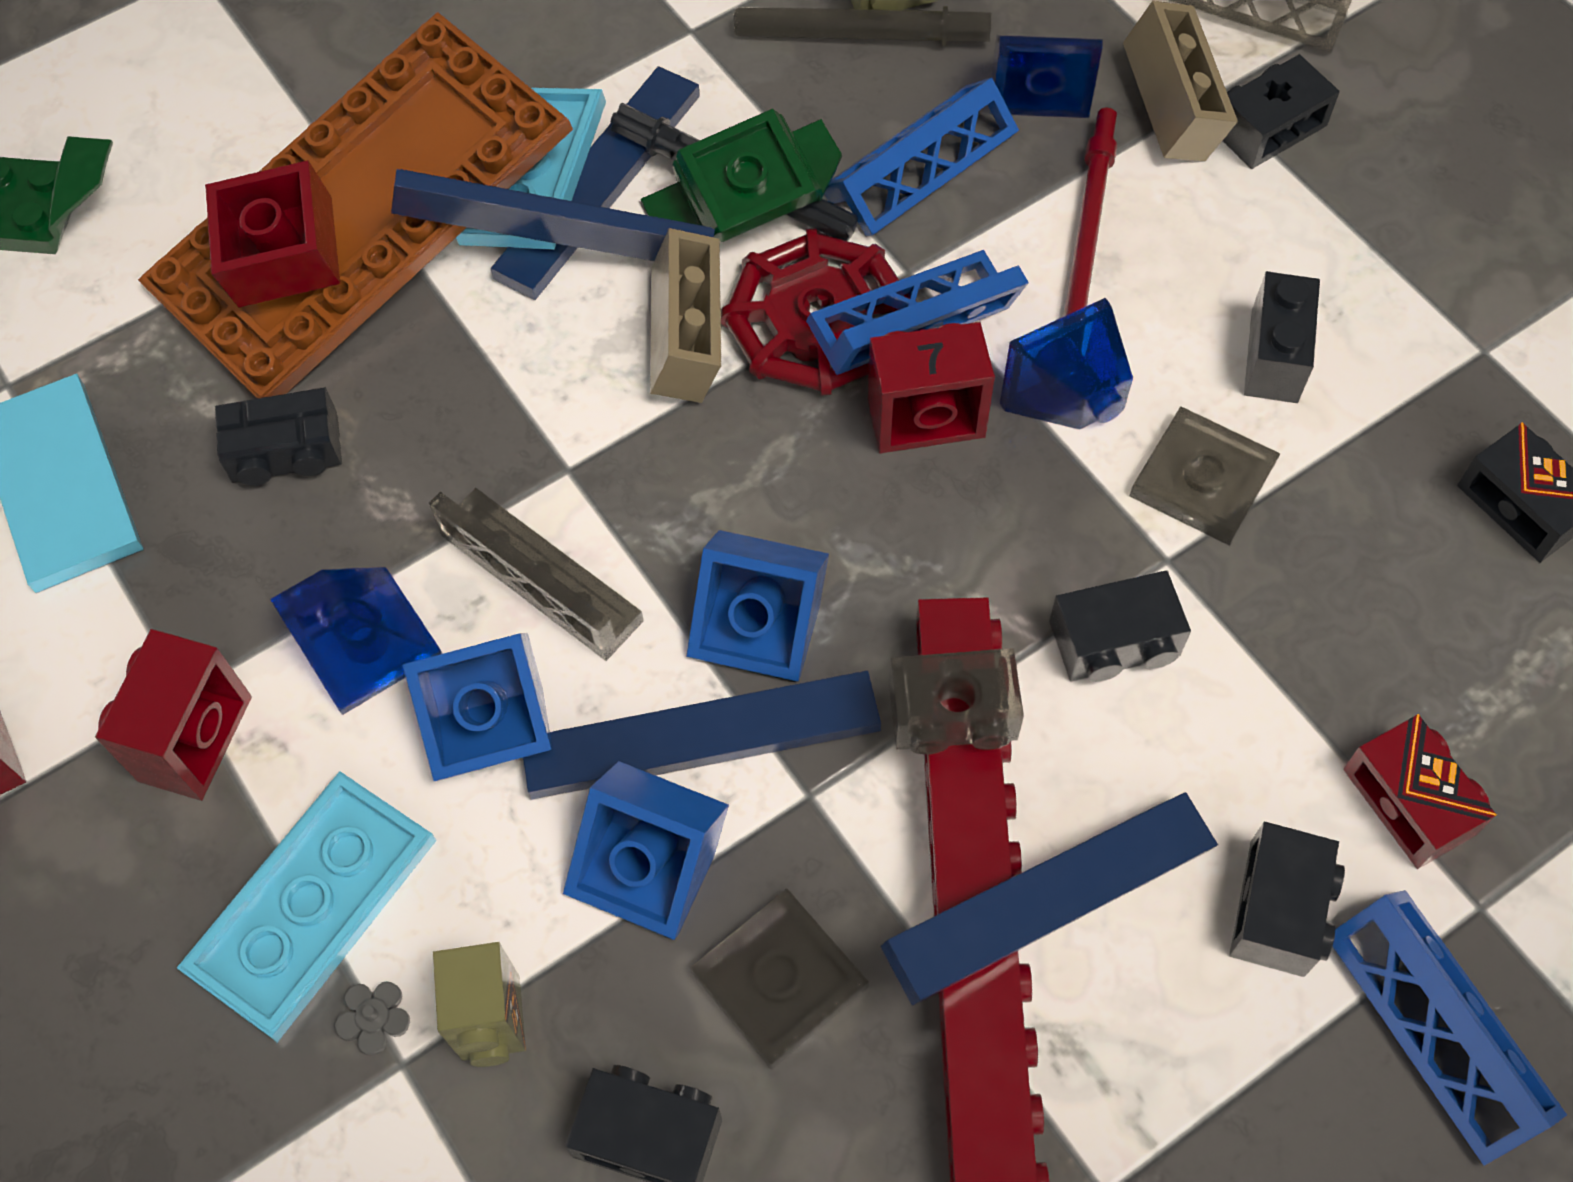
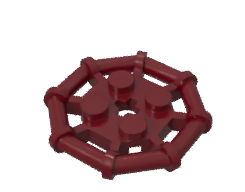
(789, 305)

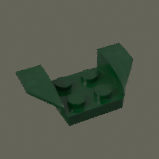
(748, 175)
(43, 194)

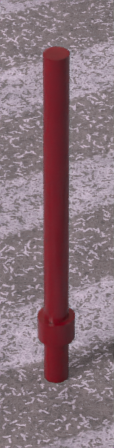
(1100, 158)

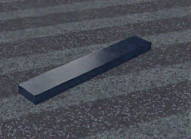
(606, 173)
(532, 215)
(706, 733)
(1046, 898)

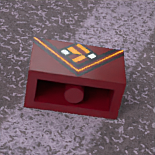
(1419, 790)

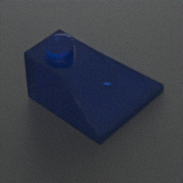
(1047, 74)
(1069, 370)
(355, 631)

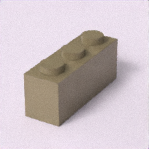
(1179, 81)
(685, 316)

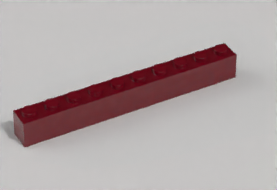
(982, 1016)

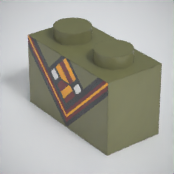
(479, 1003)

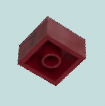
(272, 234)
(929, 386)
(174, 714)

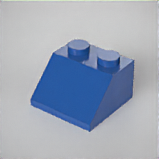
(756, 604)
(479, 706)
(644, 848)

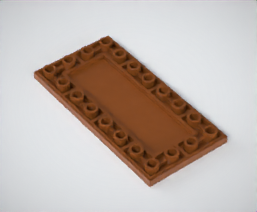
(424, 109)

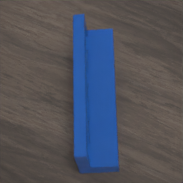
(908, 144)
(954, 305)
(1465, 1013)

